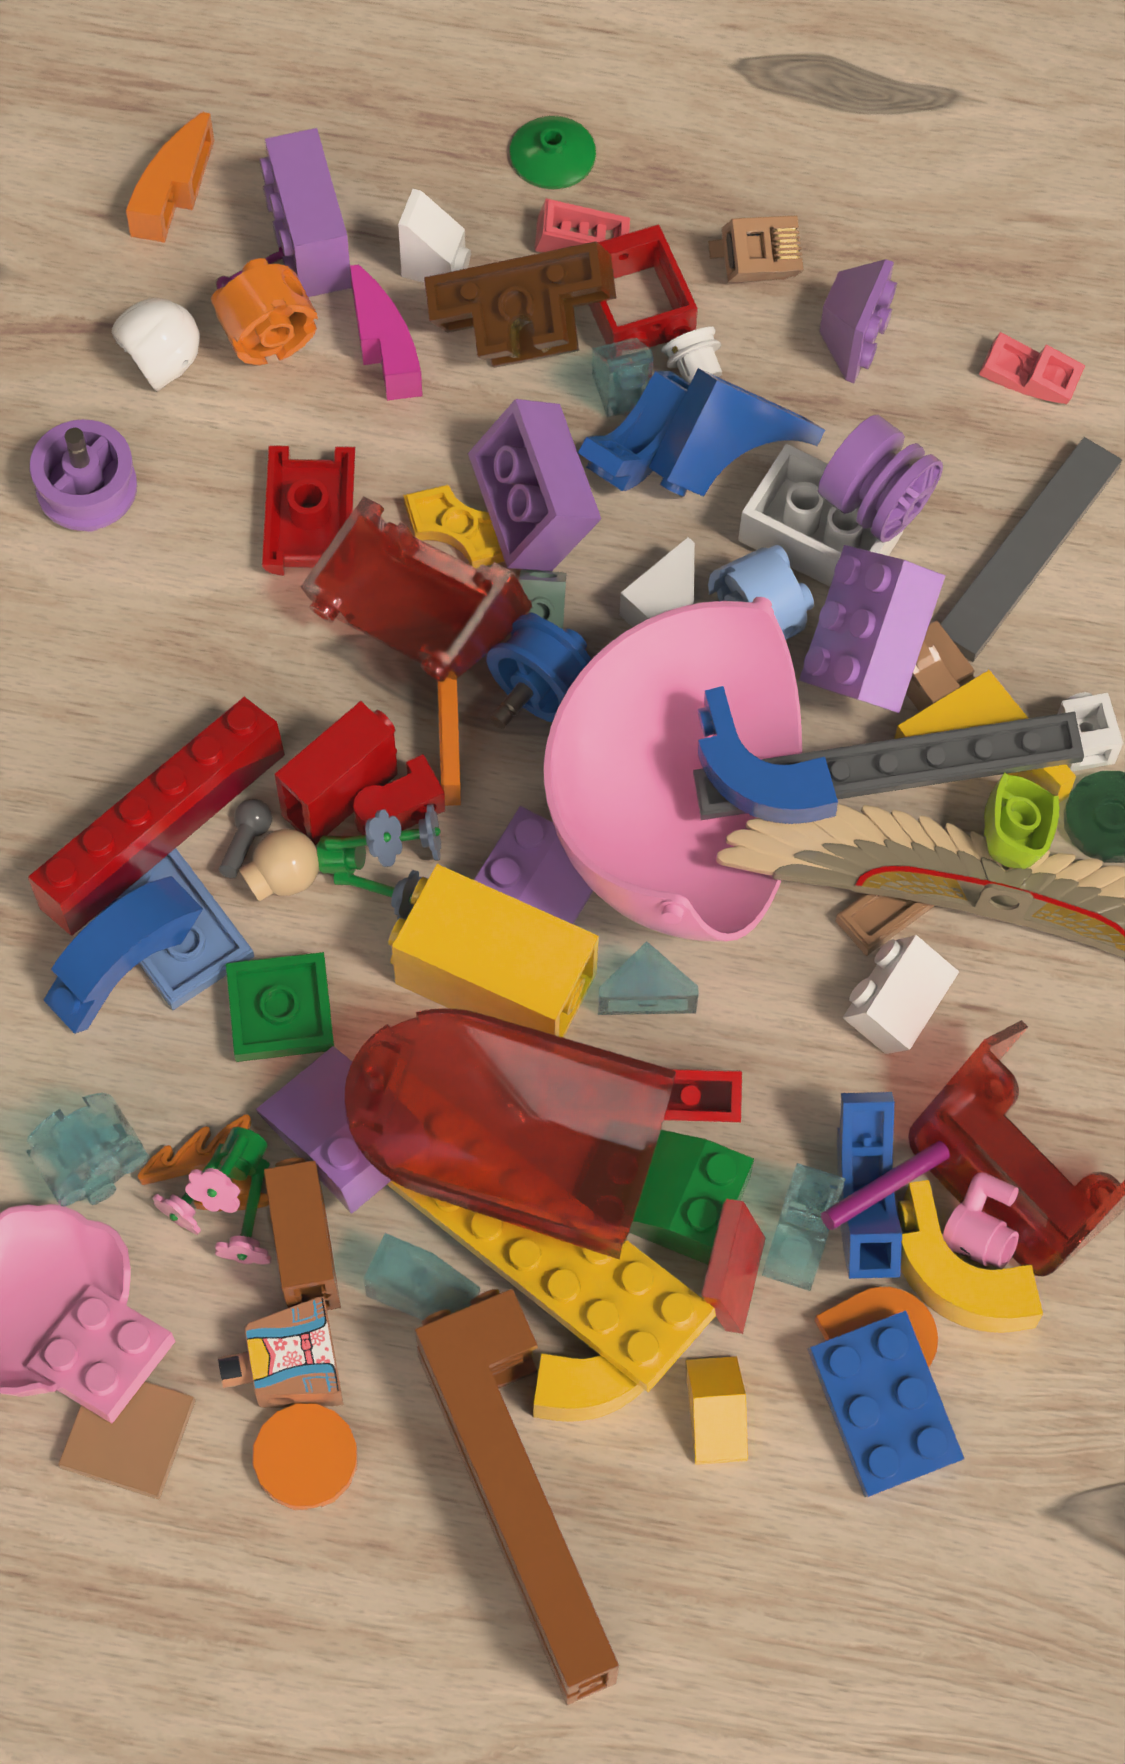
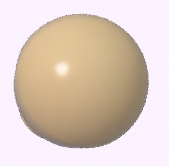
(281, 864)

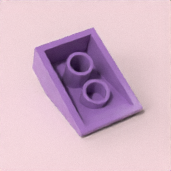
(313, 1123)

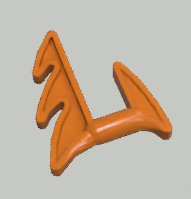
(194, 1157)

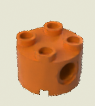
(265, 312)

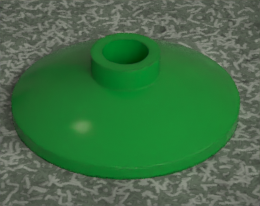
(552, 165)

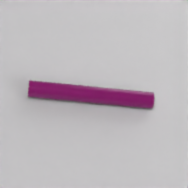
(885, 1185)

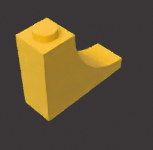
(979, 704)

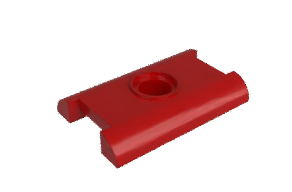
(300, 534)

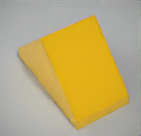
(717, 1410)

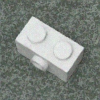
(899, 994)

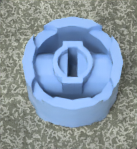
(769, 576)

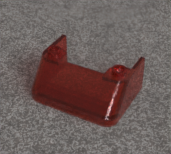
(972, 1122)

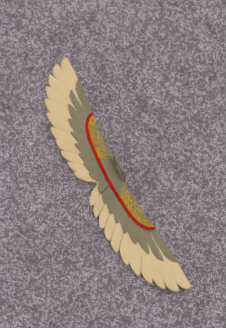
(940, 868)

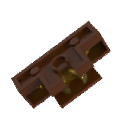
(523, 303)

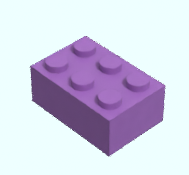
(306, 212)
(534, 485)
(872, 627)

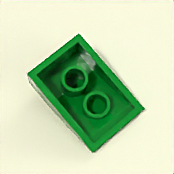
(687, 1193)

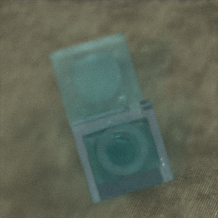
(800, 1230)

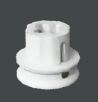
(692, 352)

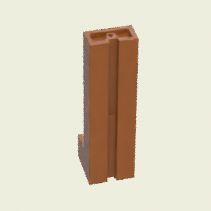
(466, 1364)

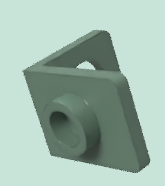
(546, 593)

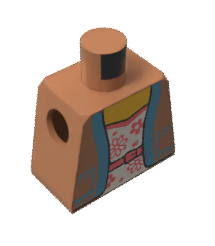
(288, 1359)

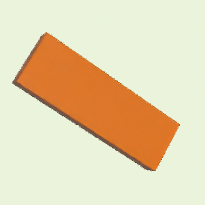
(449, 741)

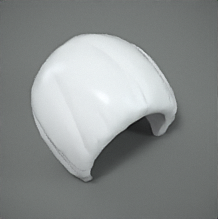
(159, 339)

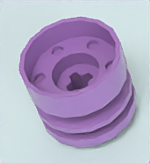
(880, 478)

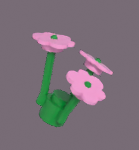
(236, 1159)

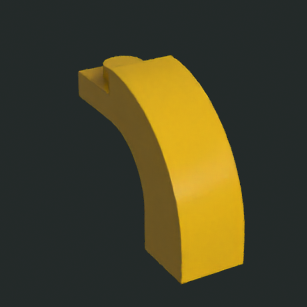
(954, 1289)
(580, 1388)

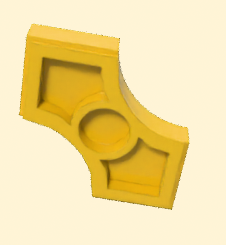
(443, 518)

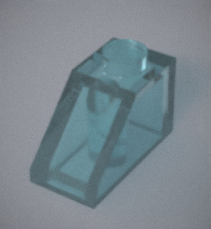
(416, 1280)

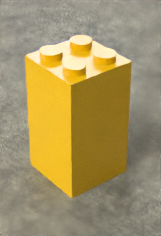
(492, 954)

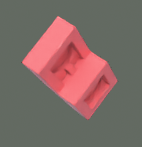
(1039, 375)

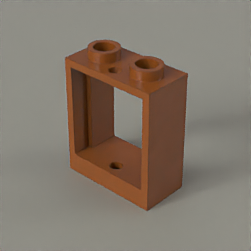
(301, 1233)

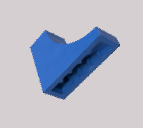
(716, 427)

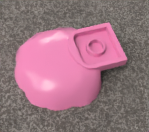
(69, 1313)

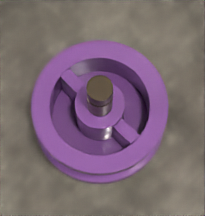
(83, 475)

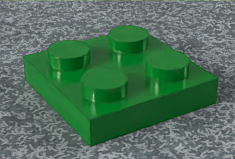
(279, 1007)

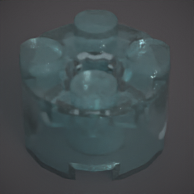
(86, 1151)

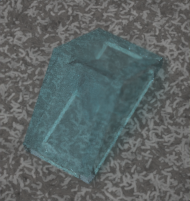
(647, 986)

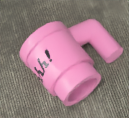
(980, 1234)

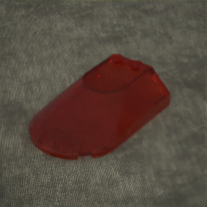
(510, 1122)

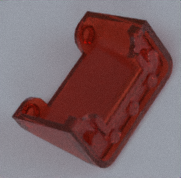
(413, 594)

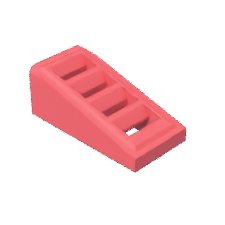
(569, 216)

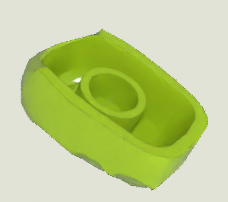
(1019, 821)

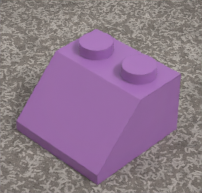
(535, 868)

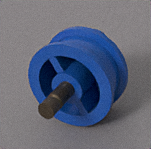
(535, 667)

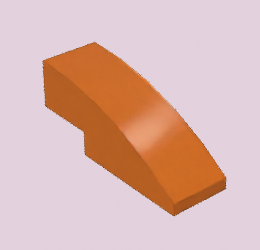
(171, 180)

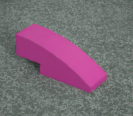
(385, 337)

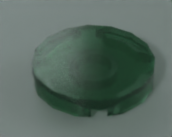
(1097, 816)

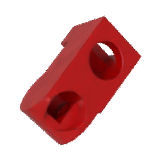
(402, 798)

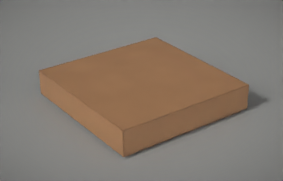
(136, 1447)

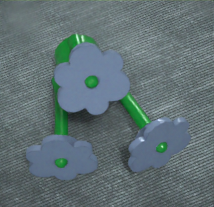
(384, 839)

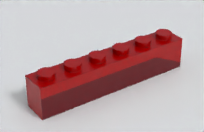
(157, 816)

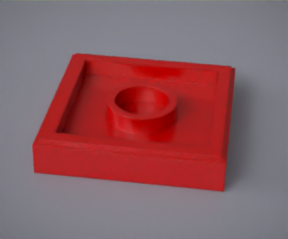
(733, 1265)

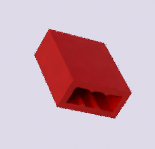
(325, 777)

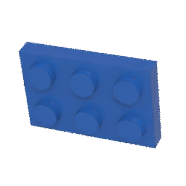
(885, 1404)

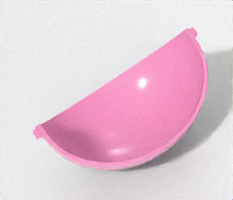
(628, 754)

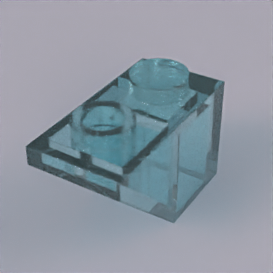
(621, 374)

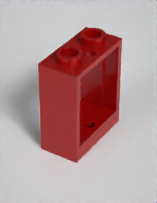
(640, 252)

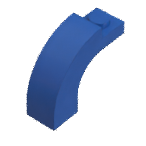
(628, 451)
(762, 789)
(114, 943)
(863, 1154)

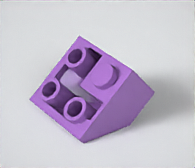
(856, 314)

